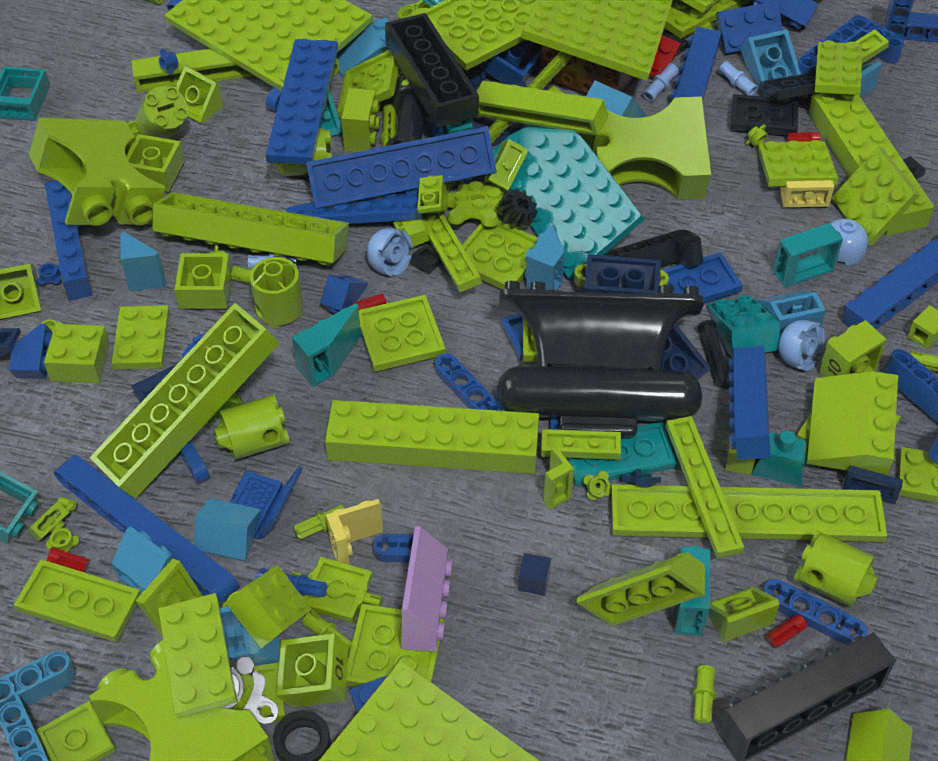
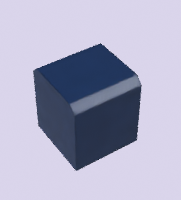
(534, 574)

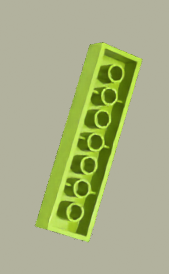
(853, 136)
(250, 227)
(184, 401)
(432, 436)

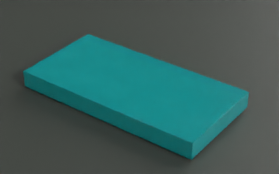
(646, 451)

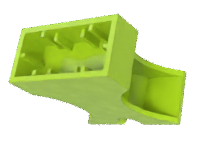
(658, 148)
(93, 166)
(149, 709)

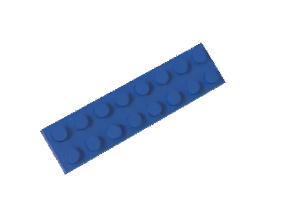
(302, 102)
(400, 166)

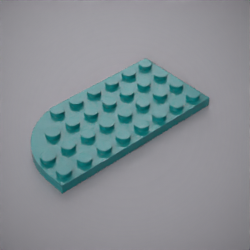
(572, 193)

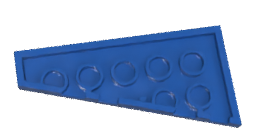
(380, 208)

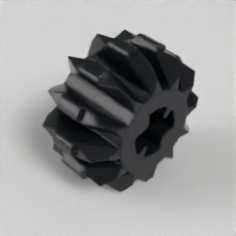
(517, 208)

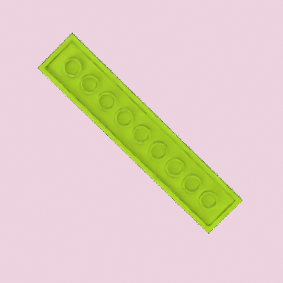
(756, 513)

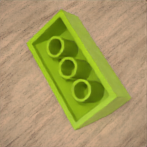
(19, 291)
(646, 590)

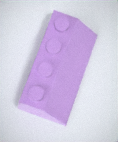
(424, 593)

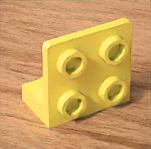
(807, 193)
(351, 525)

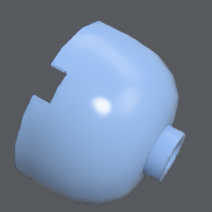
(854, 241)
(389, 251)
(801, 343)

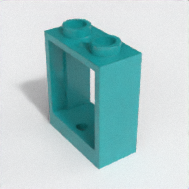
(22, 107)
(792, 269)
(23, 493)
(693, 614)

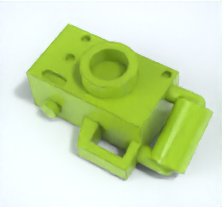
(415, 229)
(52, 518)

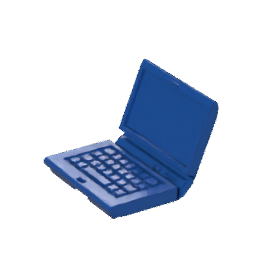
(266, 495)

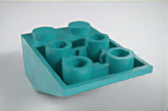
(744, 324)
(326, 345)

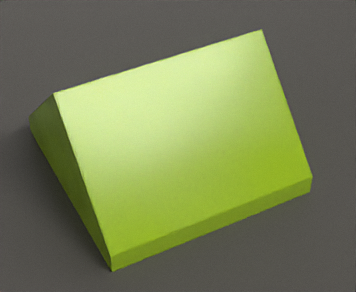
(200, 93)
(743, 612)
(878, 737)

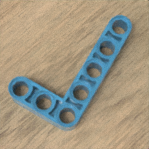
(23, 695)

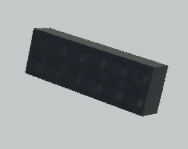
(431, 70)
(805, 697)

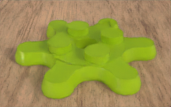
(475, 202)

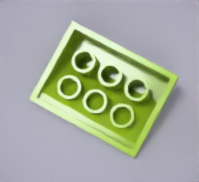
(854, 421)

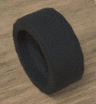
(298, 720)

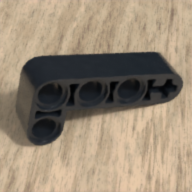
(668, 247)

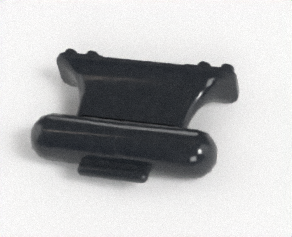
(600, 358)

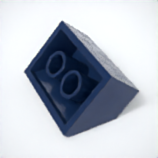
(621, 275)

